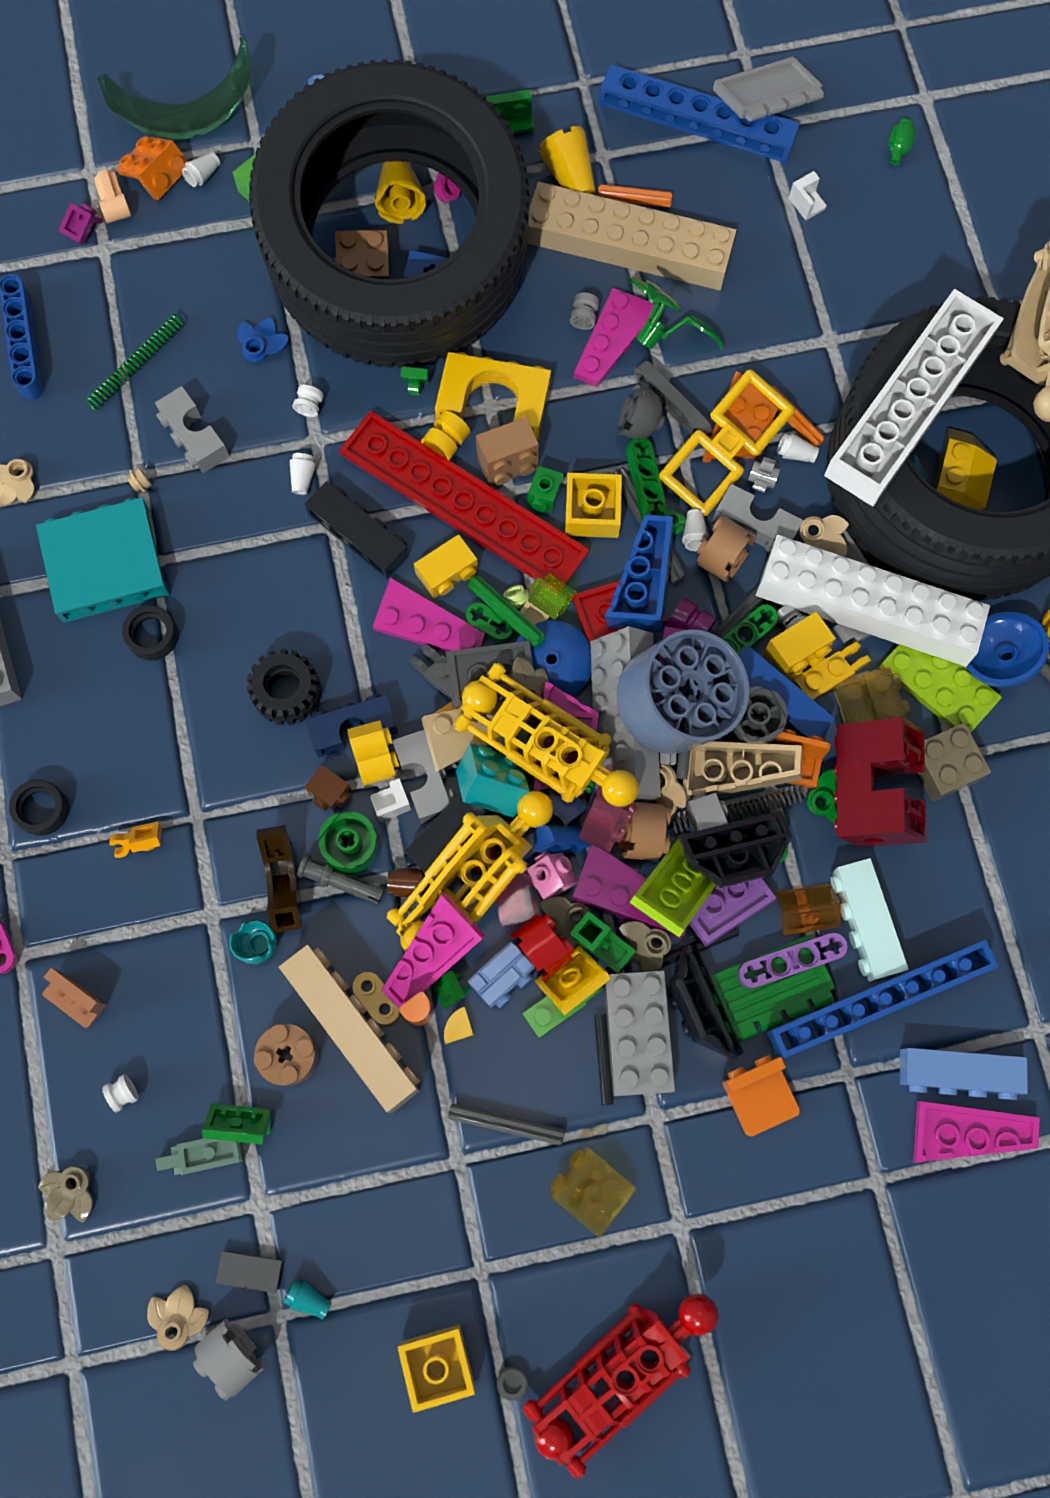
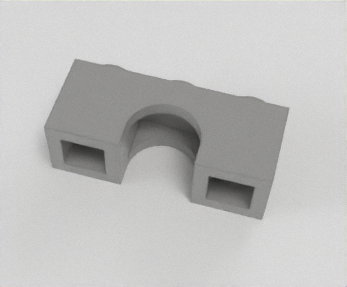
(202, 447)
(737, 506)
(415, 754)

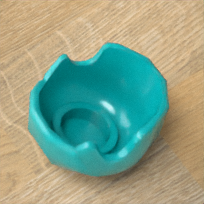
(253, 942)

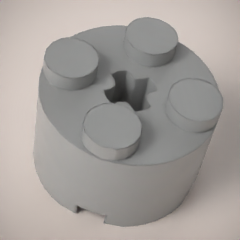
(228, 1359)

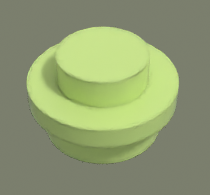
(517, 596)

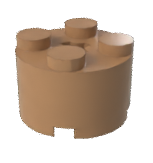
(725, 549)
(646, 832)
(269, 1057)

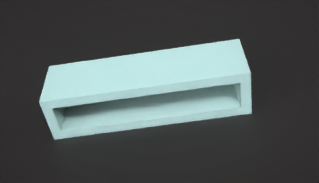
(869, 920)

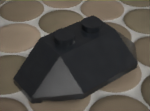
(738, 849)
(701, 1006)

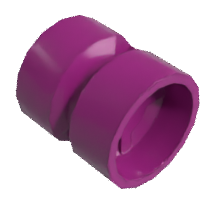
(689, 618)

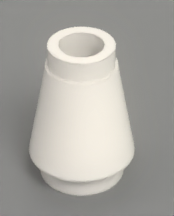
(200, 169)
(796, 448)
(301, 472)
(694, 530)

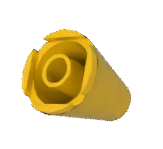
(569, 159)
(399, 193)

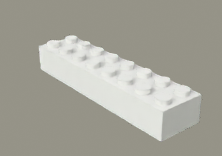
(913, 397)
(873, 601)

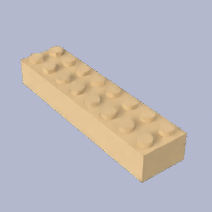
(630, 236)

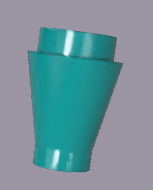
(306, 1299)

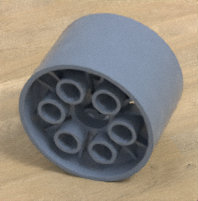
(719, 678)

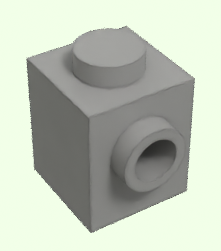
(706, 811)

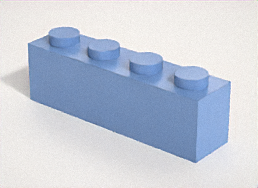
(963, 1071)

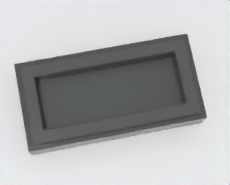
(249, 1271)

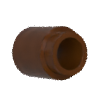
(404, 881)

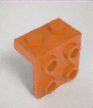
(155, 164)
(814, 751)
(761, 1095)

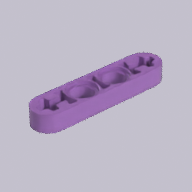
(793, 964)

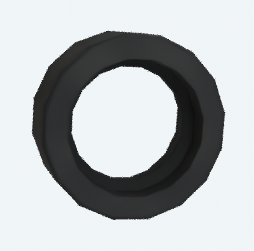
(140, 615)
(23, 793)

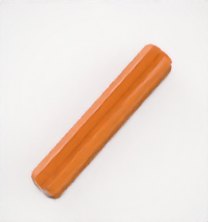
(636, 195)
(803, 425)

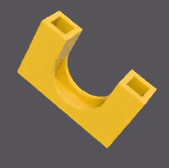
(466, 373)

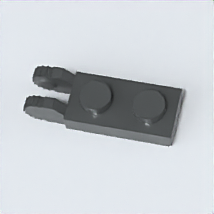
(437, 673)

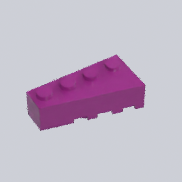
(610, 886)

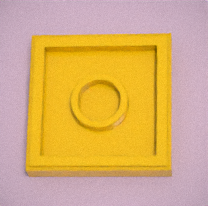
(574, 981)

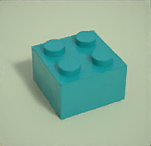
(491, 780)

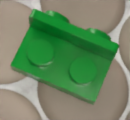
(516, 109)
(237, 1123)

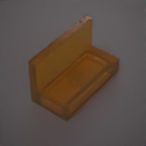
(809, 909)

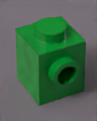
(545, 489)

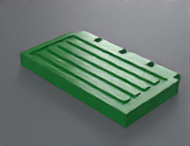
(765, 1002)

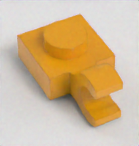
(139, 839)

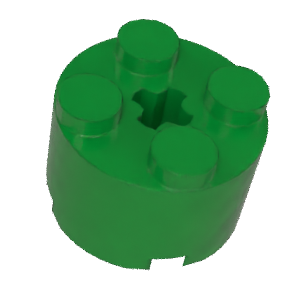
(350, 827)

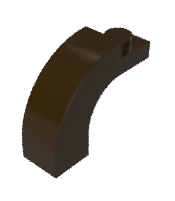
(281, 877)

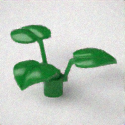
(654, 328)

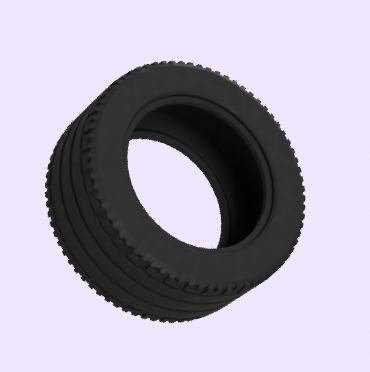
(378, 117)
(914, 525)

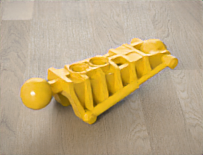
(480, 698)
(489, 830)

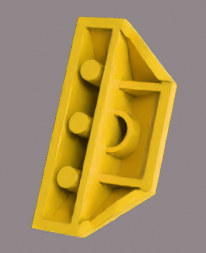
(964, 470)

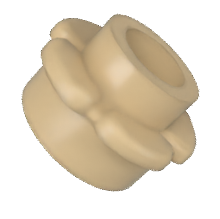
(138, 480)

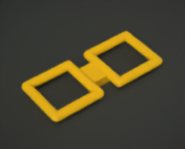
(727, 442)

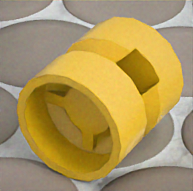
(446, 435)

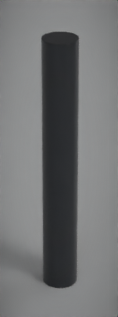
(673, 956)
(603, 1059)

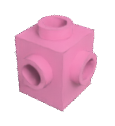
(552, 874)

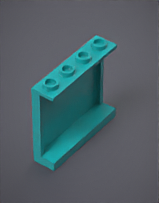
(101, 560)

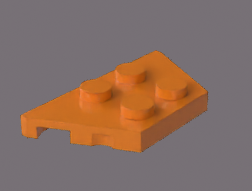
(750, 413)

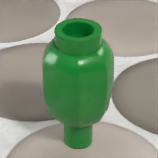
(901, 140)

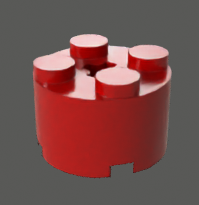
(542, 945)

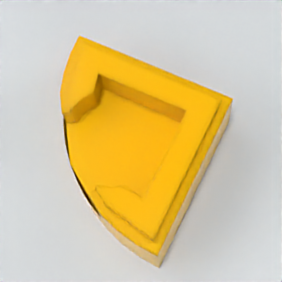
(457, 1027)

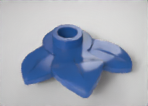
(260, 337)

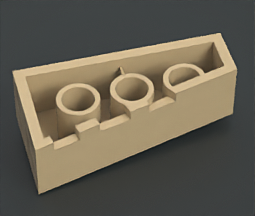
(741, 767)

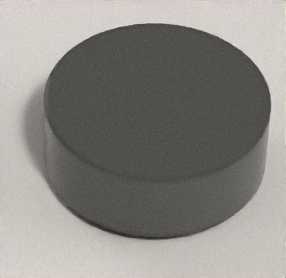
(512, 1383)

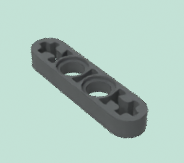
(672, 399)

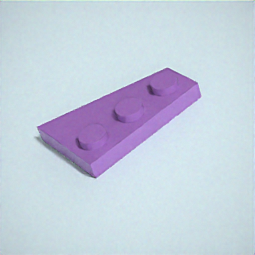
(729, 908)

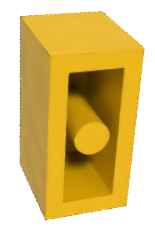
(446, 566)

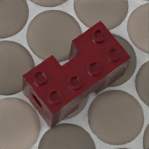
(874, 751)

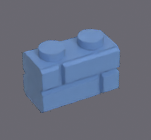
(501, 976)

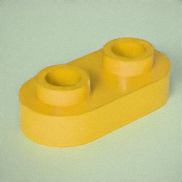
(375, 998)

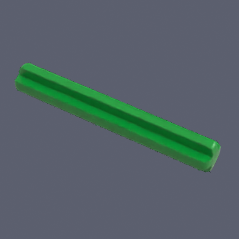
(506, 611)

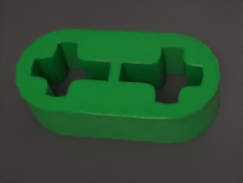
(491, 618)

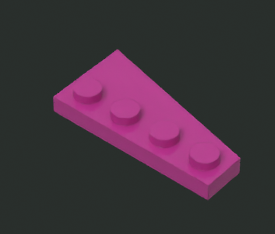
(612, 336)
(423, 622)
(437, 947)
(963, 1132)

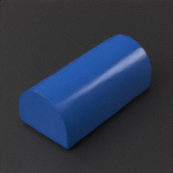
(559, 839)

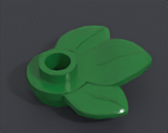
(825, 788)

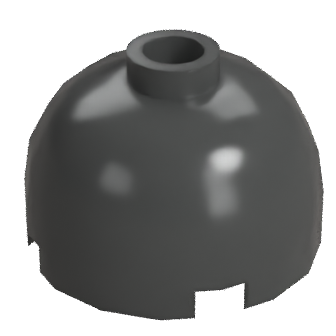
(640, 414)
(763, 717)

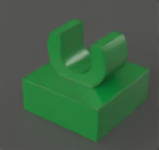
(415, 377)
(449, 989)

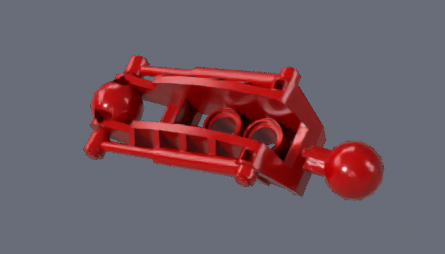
(555, 1436)

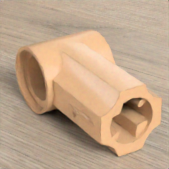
(112, 199)

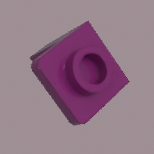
(79, 222)

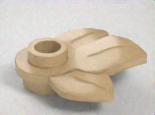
(16, 486)
(828, 533)
(672, 791)
(176, 1313)

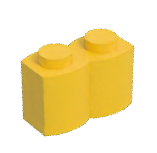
(372, 752)

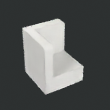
(805, 198)
(390, 801)

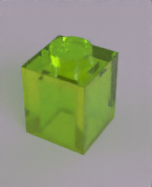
(551, 595)

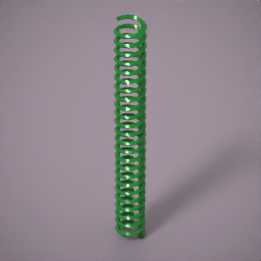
(133, 360)

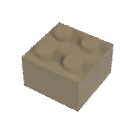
(952, 763)

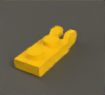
(830, 672)

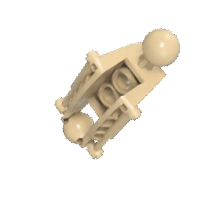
(1030, 340)

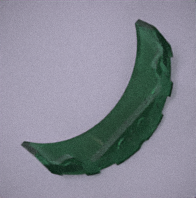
(186, 118)

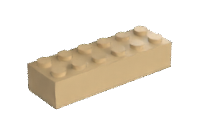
(349, 1029)

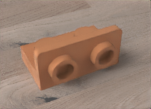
(72, 998)

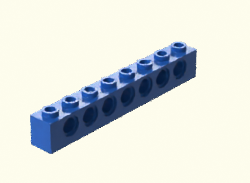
(696, 113)
(882, 1000)

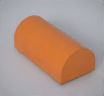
(417, 1010)

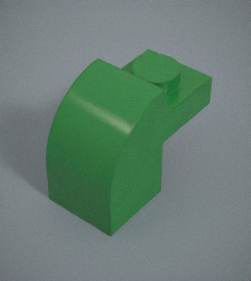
(602, 943)

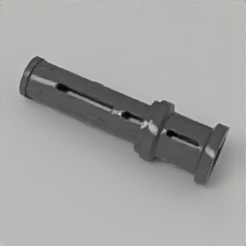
(328, 875)

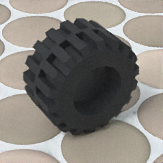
(274, 668)

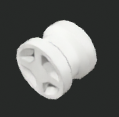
(308, 400)
(120, 1093)

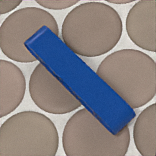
(14, 301)

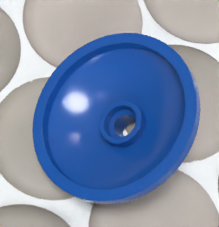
(1010, 636)
(572, 652)

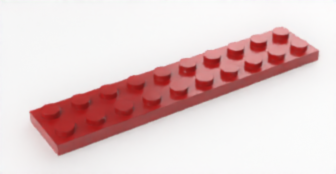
(462, 500)

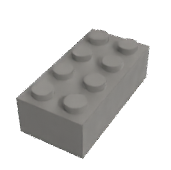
(638, 1034)

